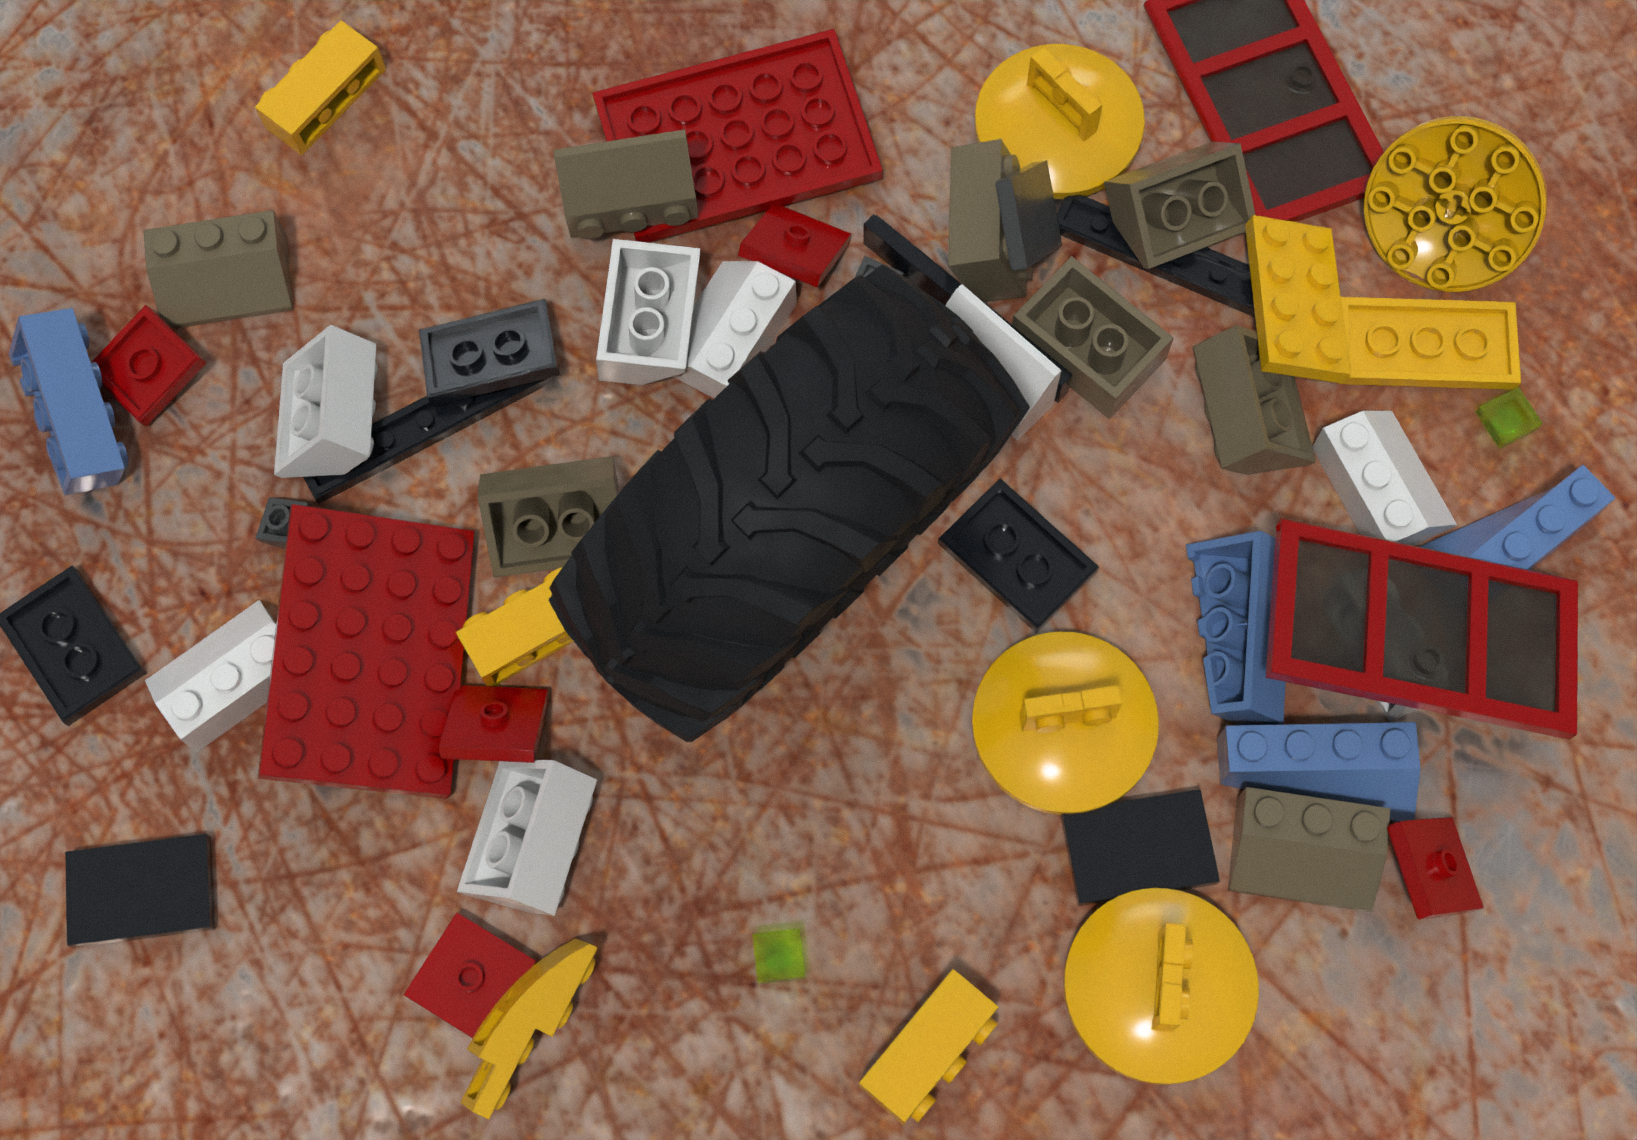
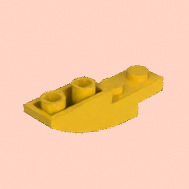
(533, 1002)

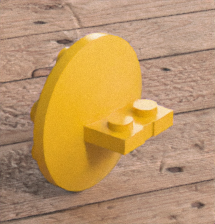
(1063, 109)
(1455, 203)
(1065, 723)
(1161, 986)

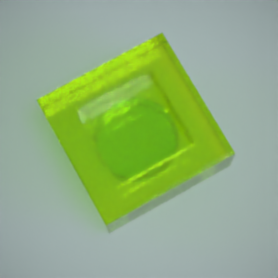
(1509, 417)
(778, 956)

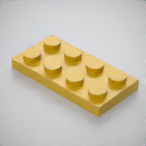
(1297, 300)
(1432, 343)

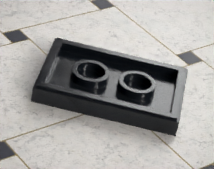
(488, 352)
(1018, 555)
(70, 645)
(1140, 846)
(139, 890)

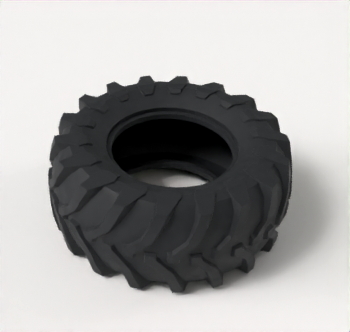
(784, 500)

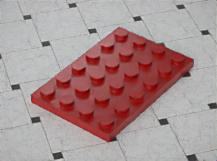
(756, 127)
(366, 652)

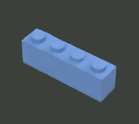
(68, 400)
(1532, 528)
(1235, 610)
(1328, 761)

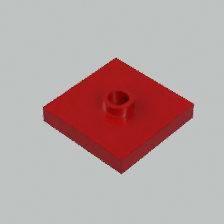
(795, 244)
(147, 365)
(494, 724)
(1434, 867)
(467, 975)

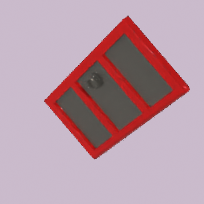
(1273, 86)
(1424, 629)

